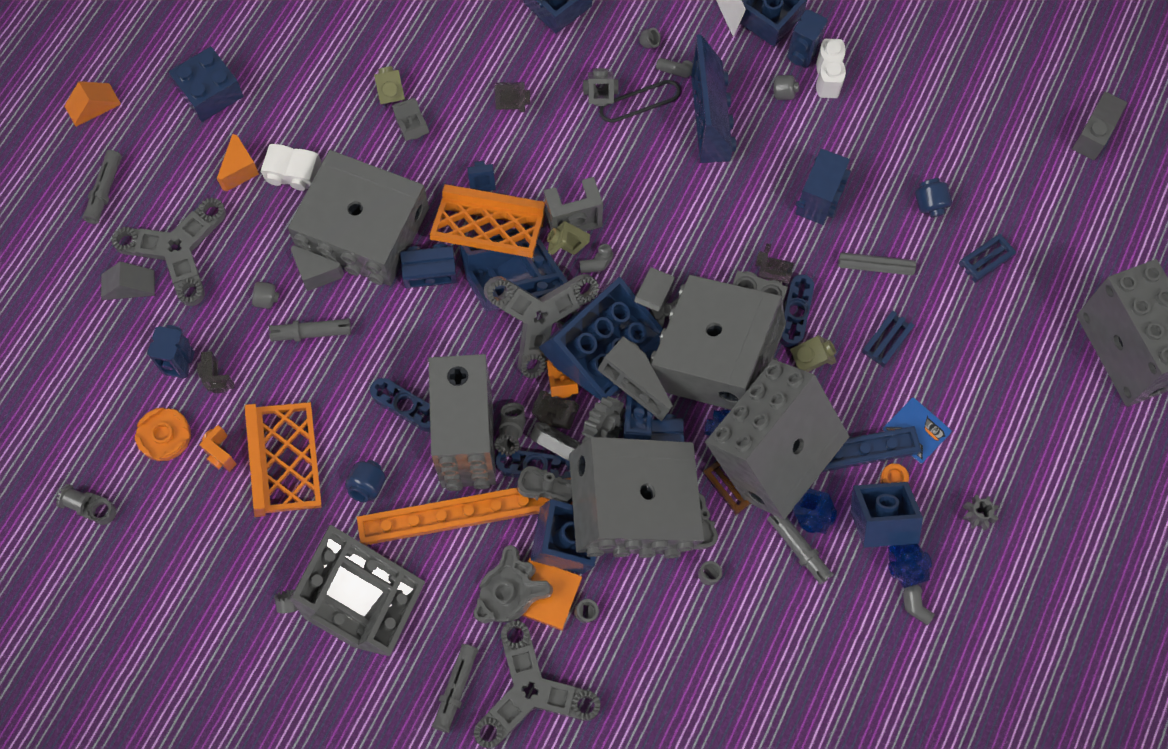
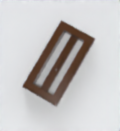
(723, 493)

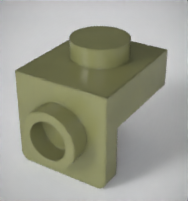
(389, 85)
(568, 238)
(814, 353)

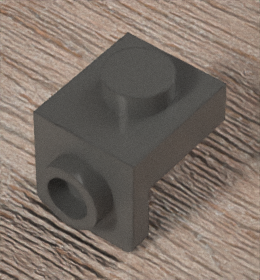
(410, 119)

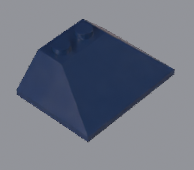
(535, 274)

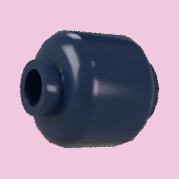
(933, 197)
(365, 481)

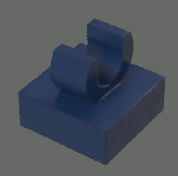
(481, 176)

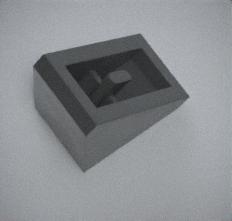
(316, 269)
(127, 281)
(655, 289)

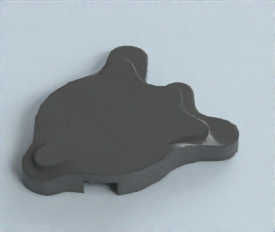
(509, 590)

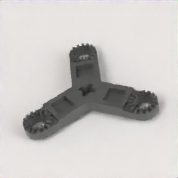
(180, 263)
(553, 307)
(514, 705)

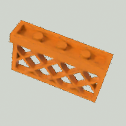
(490, 207)
(259, 466)

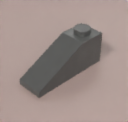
(1099, 126)
(633, 373)

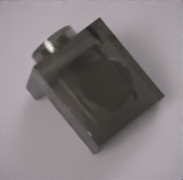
(511, 96)
(773, 268)
(208, 371)
(555, 411)

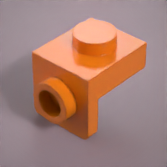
(559, 383)
(217, 456)

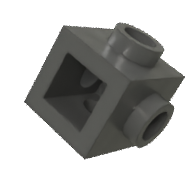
(604, 95)

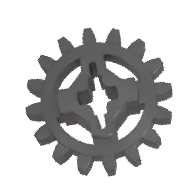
(605, 419)

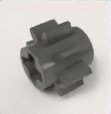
(979, 519)

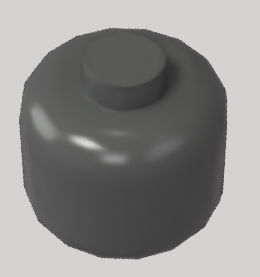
(785, 87)
(264, 295)

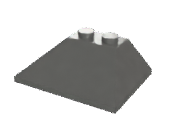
(356, 593)

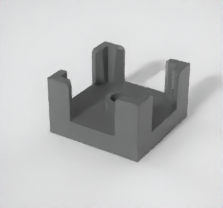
(583, 214)

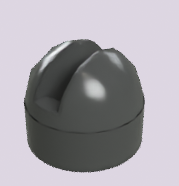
(650, 38)
(713, 570)
(591, 611)

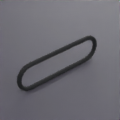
(643, 109)

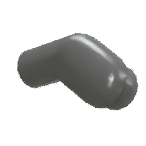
(679, 69)
(599, 262)
(913, 604)

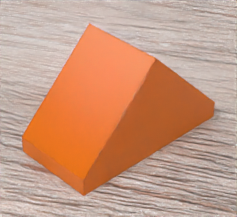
(90, 101)
(236, 165)

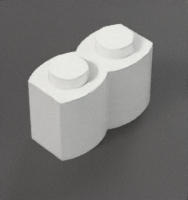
(830, 68)
(290, 166)

